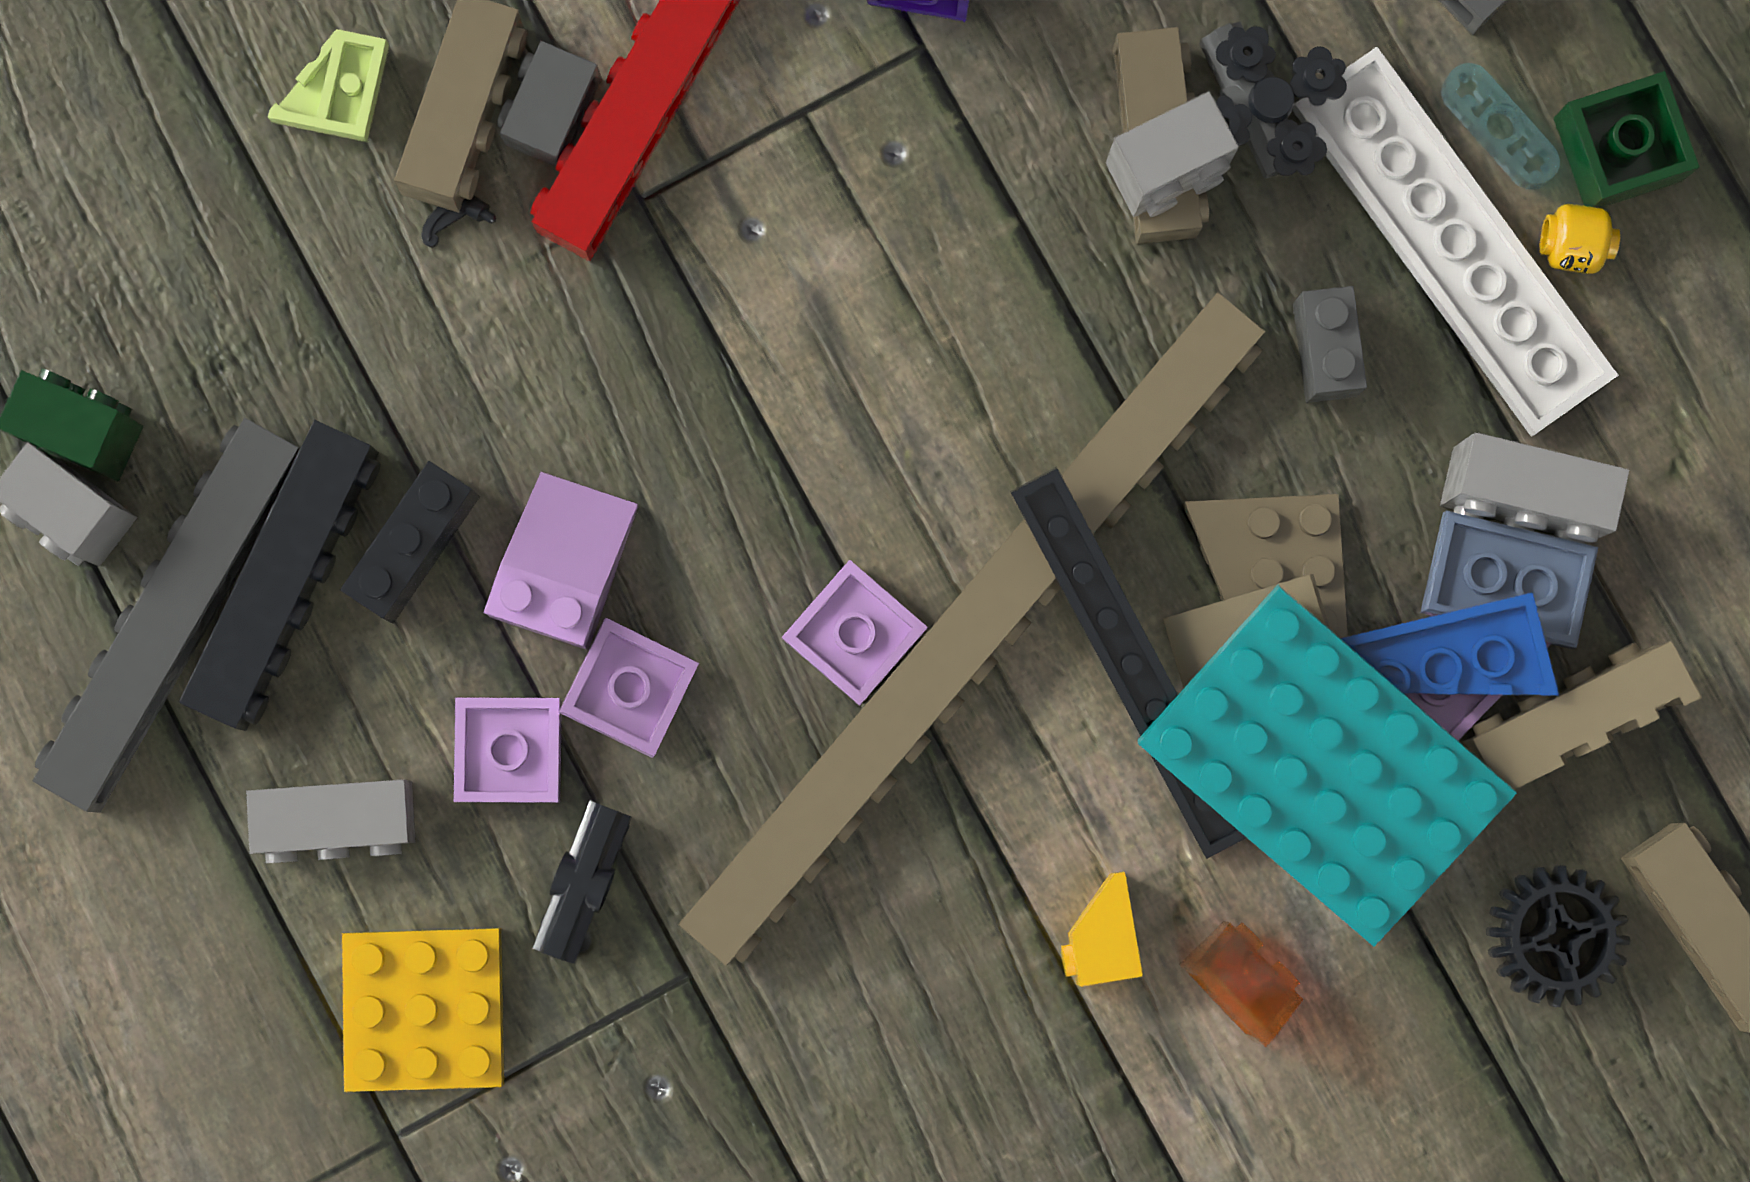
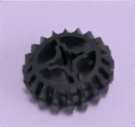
(1601, 926)

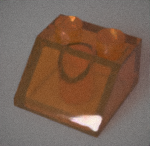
(1243, 983)

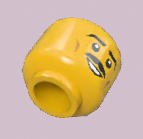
(1579, 239)

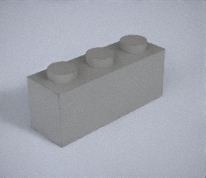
(330, 819)

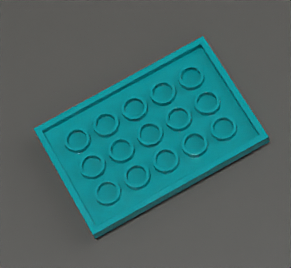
(1326, 766)

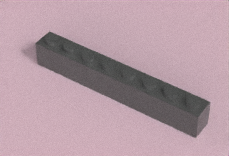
(167, 620)

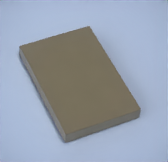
(1204, 630)

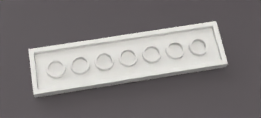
(1457, 245)

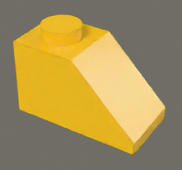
(1104, 937)

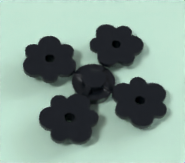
(1273, 98)

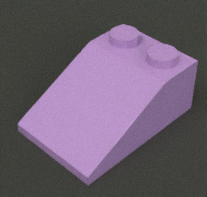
(561, 561)

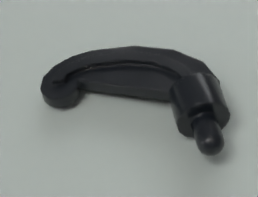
(442, 218)

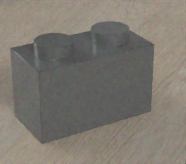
(548, 103)
(1329, 344)

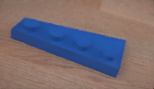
(1465, 651)

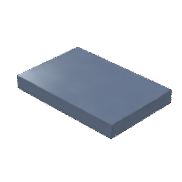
(1492, 561)

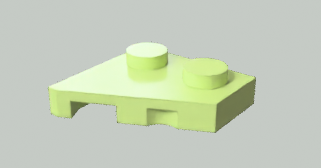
(338, 88)

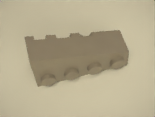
(1583, 713)

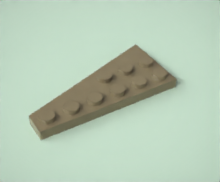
(1271, 542)

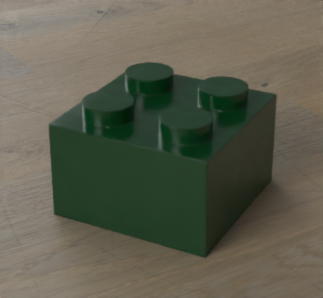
(1626, 141)
(63, 422)

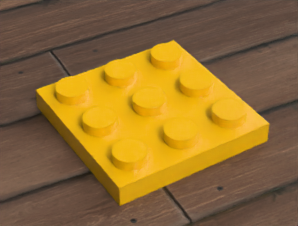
(422, 1010)

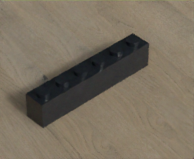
(281, 576)

